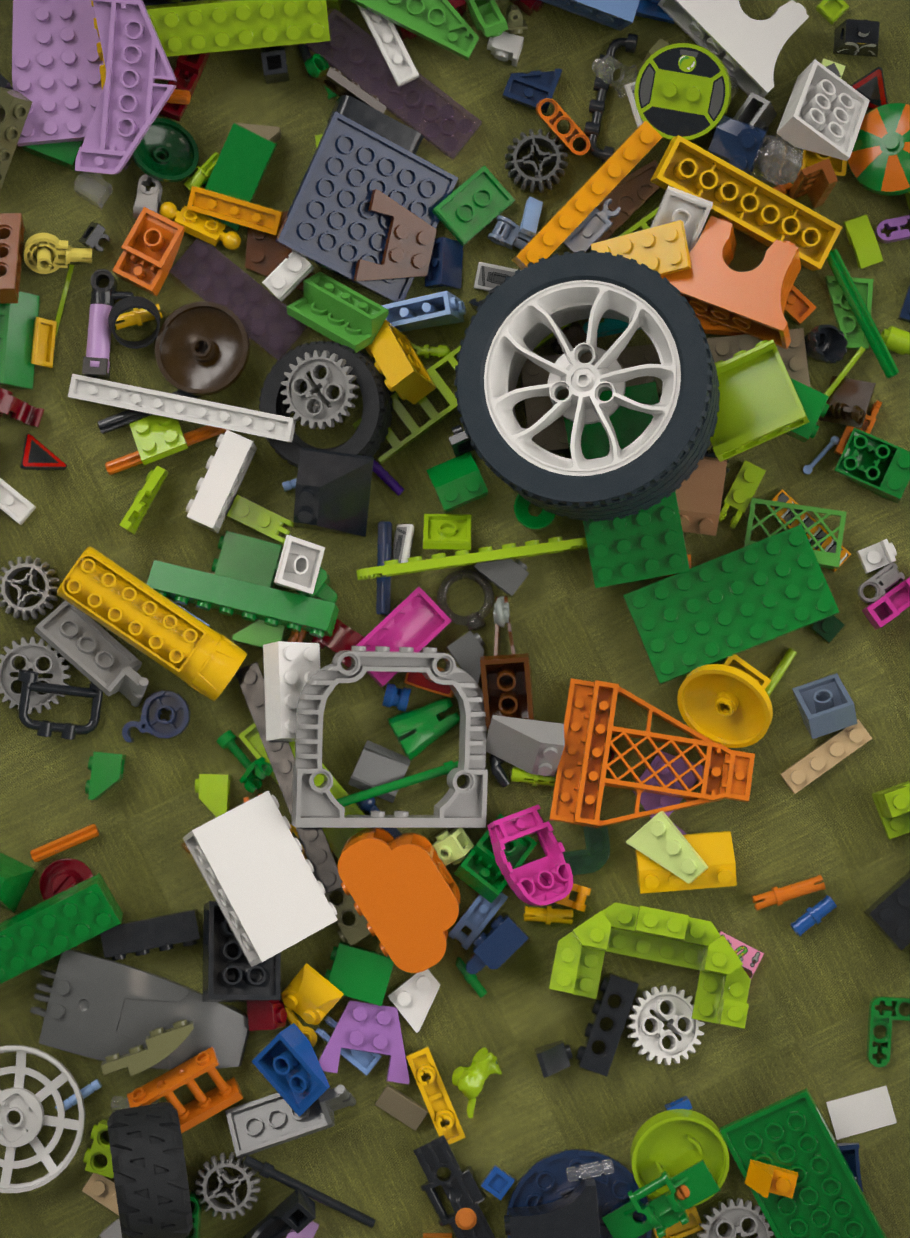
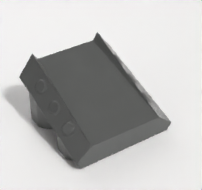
(377, 767)

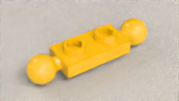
(201, 226)

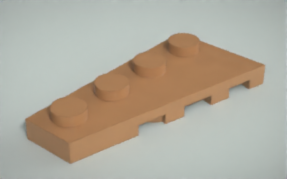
(630, 196)

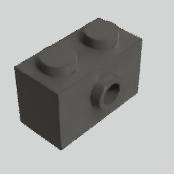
(756, 112)

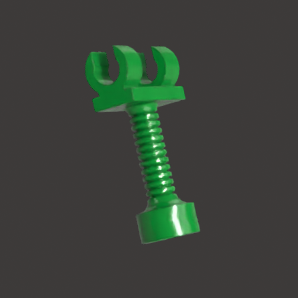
(227, 740)

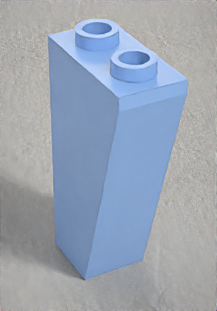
(426, 311)

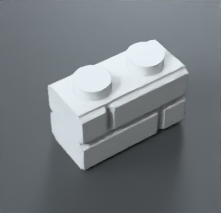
(288, 275)

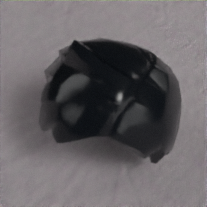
(826, 344)

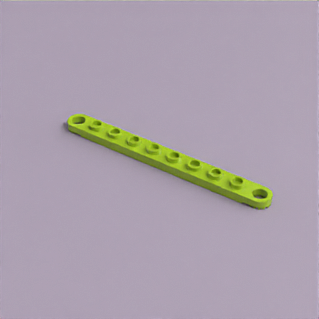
(463, 558)

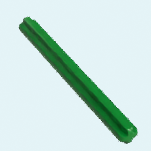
(862, 314)

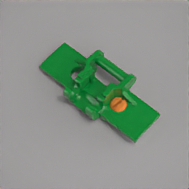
(665, 1210)

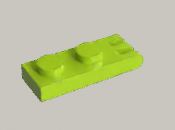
(259, 518)

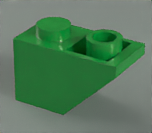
(106, 772)

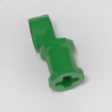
(314, 71)

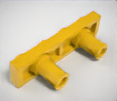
(435, 1095)

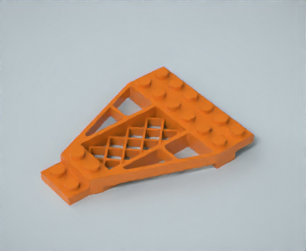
(586, 751)

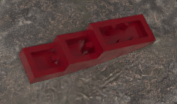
(187, 74)

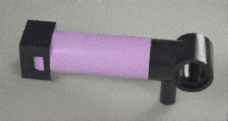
(97, 362)

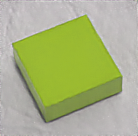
(832, 9)

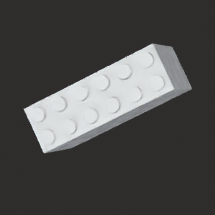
(260, 878)

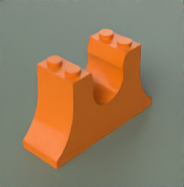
(739, 300)

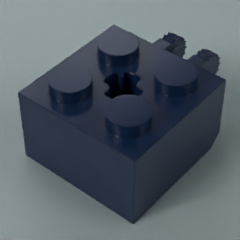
(497, 945)

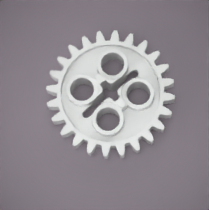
(652, 1041)

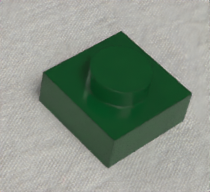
(827, 628)

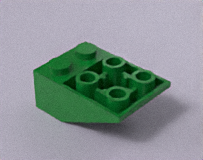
(875, 465)

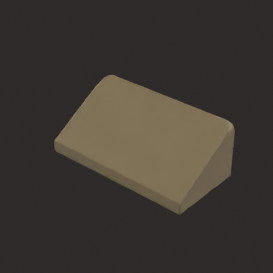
(401, 1107)

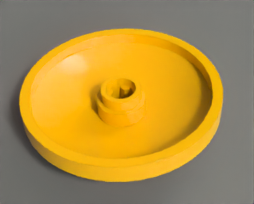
(725, 705)

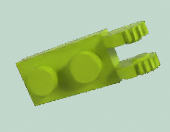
(742, 491)

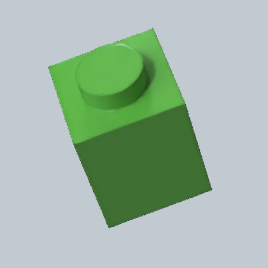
(260, 634)

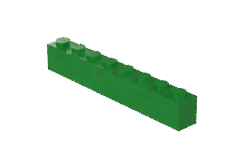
(244, 599)

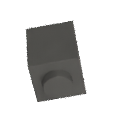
(504, 574)
(467, 653)

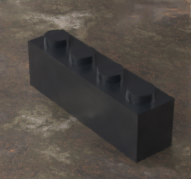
(152, 933)

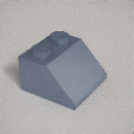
(825, 706)

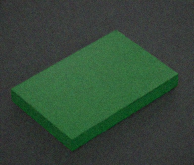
(473, 205)

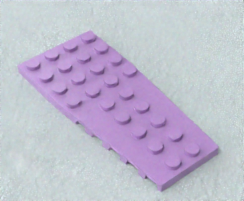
(56, 68)

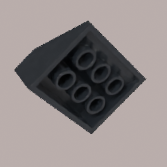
(226, 968)

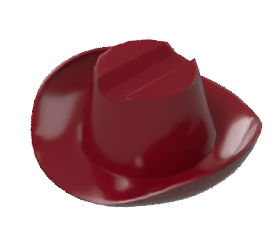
(62, 875)

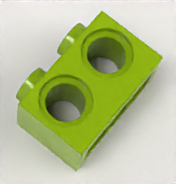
(99, 1146)

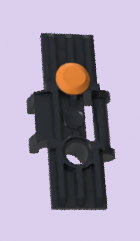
(459, 1187)

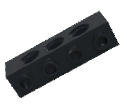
(601, 1061)

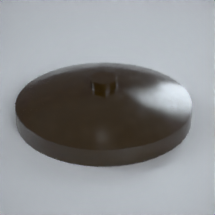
(202, 348)

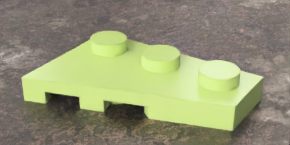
(668, 847)

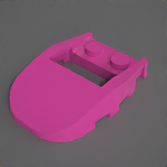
(541, 880)

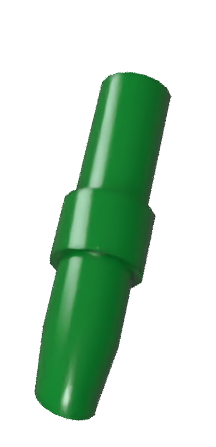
(471, 979)

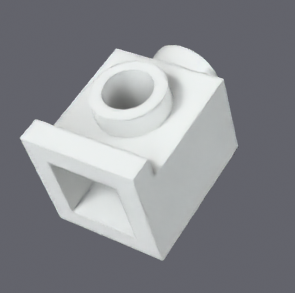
(506, 47)

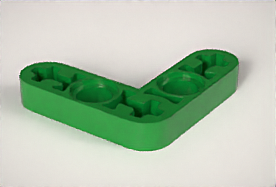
(886, 1020)

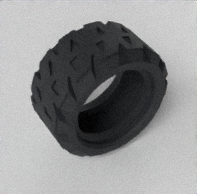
(150, 1172)

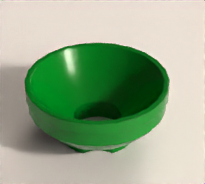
(527, 520)

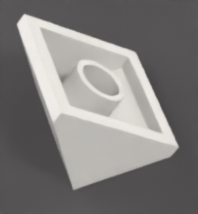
(299, 564)

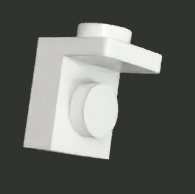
(877, 555)

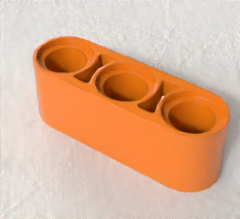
(574, 131)

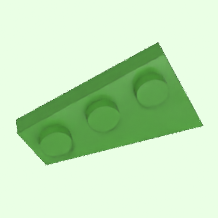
(843, 313)

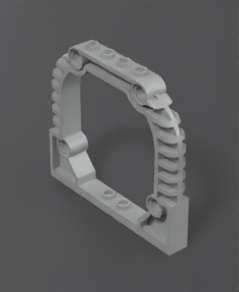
(460, 806)

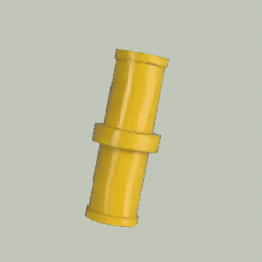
(135, 317)
(548, 915)

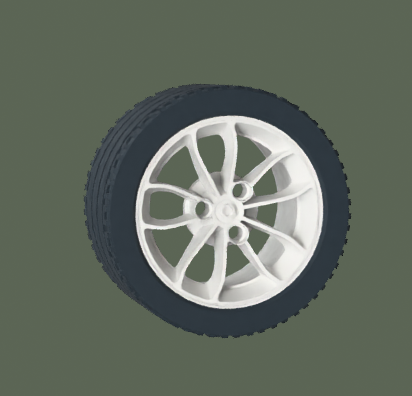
(541, 302)

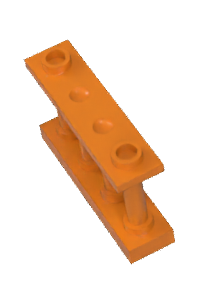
(205, 1104)

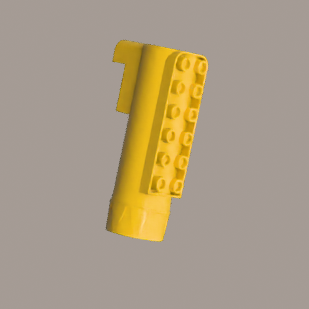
(151, 623)

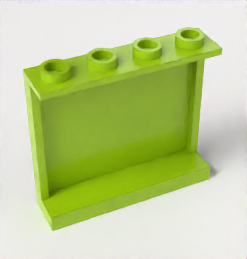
(754, 401)

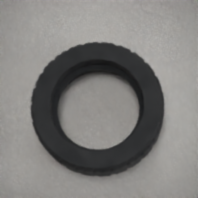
(375, 394)

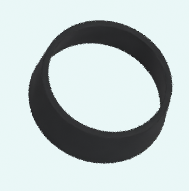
(128, 303)

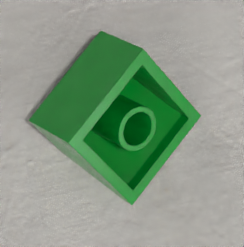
(457, 482)

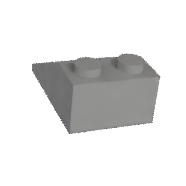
(527, 743)

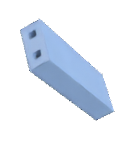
(531, 216)

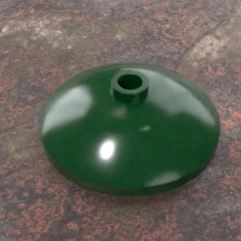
(173, 146)

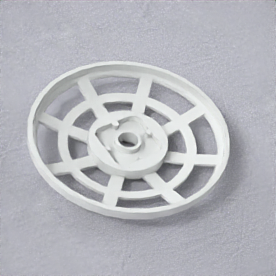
(33, 1119)

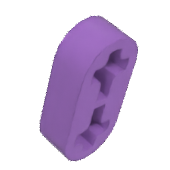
(898, 234)

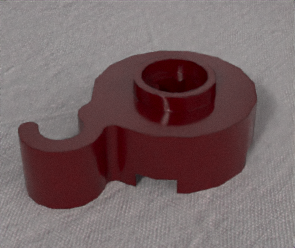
(19, 410)

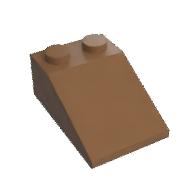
(701, 497)

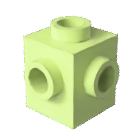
(452, 846)

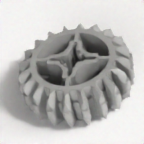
(30, 577)
(209, 1196)

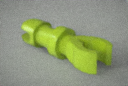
(427, 351)

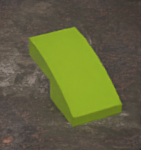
(863, 241)

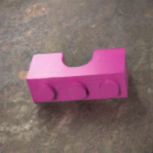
(889, 605)

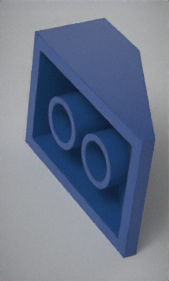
(293, 1069)

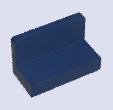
(445, 264)

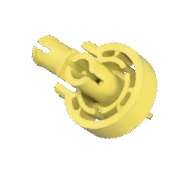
(52, 253)

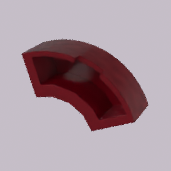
(342, 639)

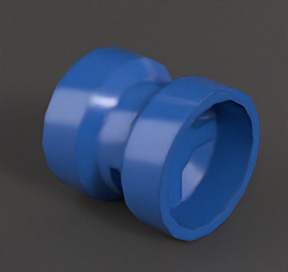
(396, 697)

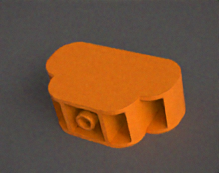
(401, 894)

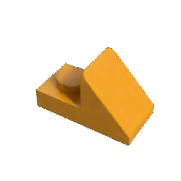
(770, 1178)

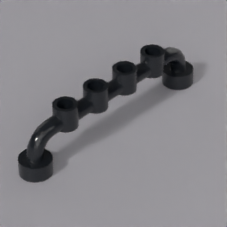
(597, 106)

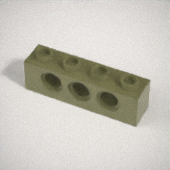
(13, 114)
(353, 932)

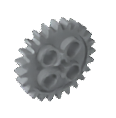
(336, 376)
(31, 653)
(734, 1215)

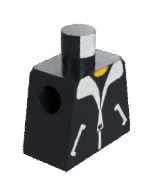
(857, 38)

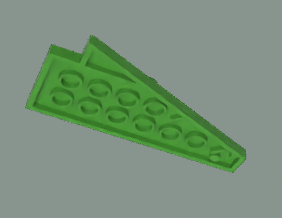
(429, 19)

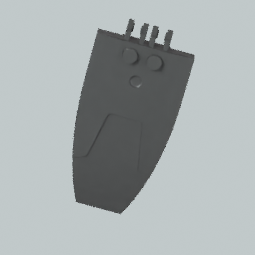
(111, 1007)

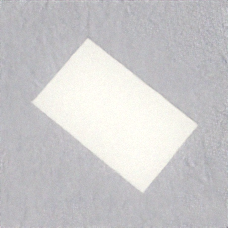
(861, 1112)

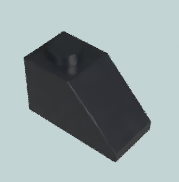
(553, 1057)

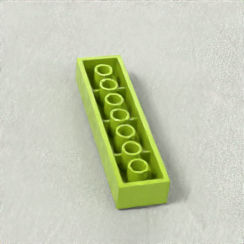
(238, 24)

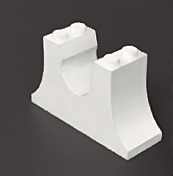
(741, 43)

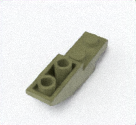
(159, 1046)

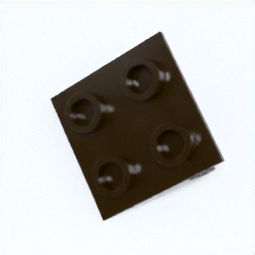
(849, 402)

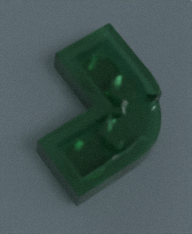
(595, 854)

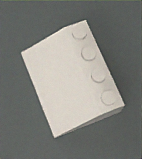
(823, 113)

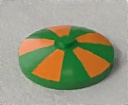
(883, 150)

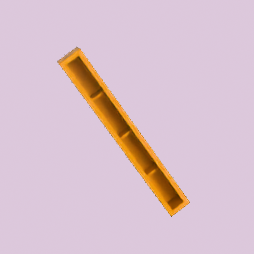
(589, 196)

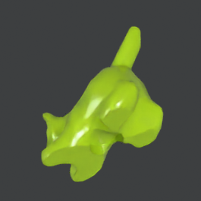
(472, 1078)

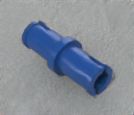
(813, 915)

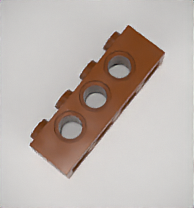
(11, 252)

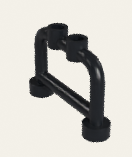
(45, 728)

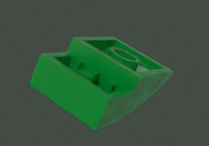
(481, 870)

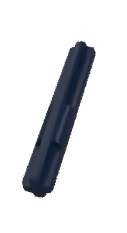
(384, 552)

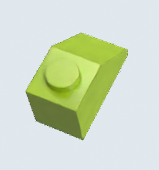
(214, 792)

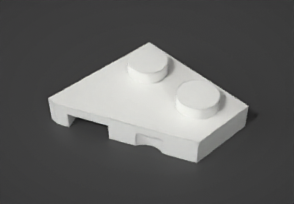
(416, 997)

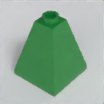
(13, 881)

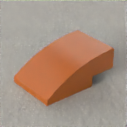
(149, 251)

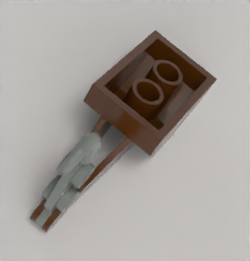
(506, 677)

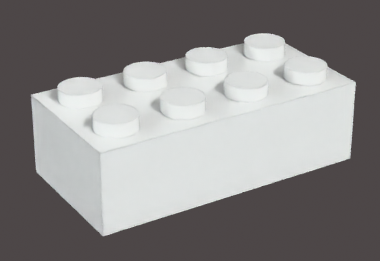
(221, 481)
(285, 674)

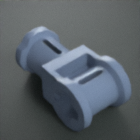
(510, 235)

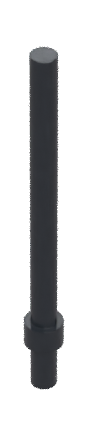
(267, 1170)

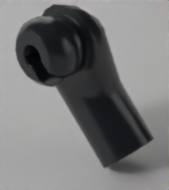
(498, 772)

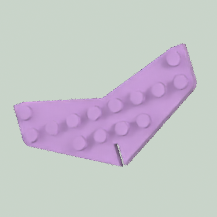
(130, 94)

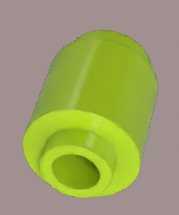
(896, 340)

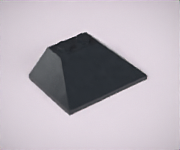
(333, 492)

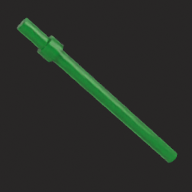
(398, 784)

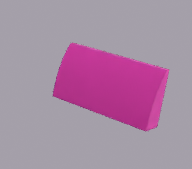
(408, 625)

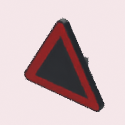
(873, 88)
(39, 457)

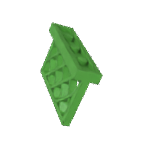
(825, 559)

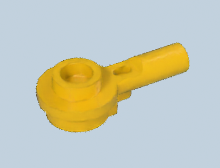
(306, 1030)

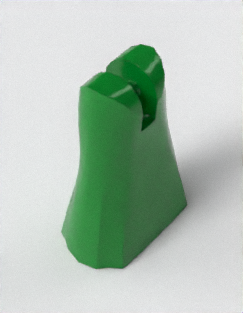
(422, 726)

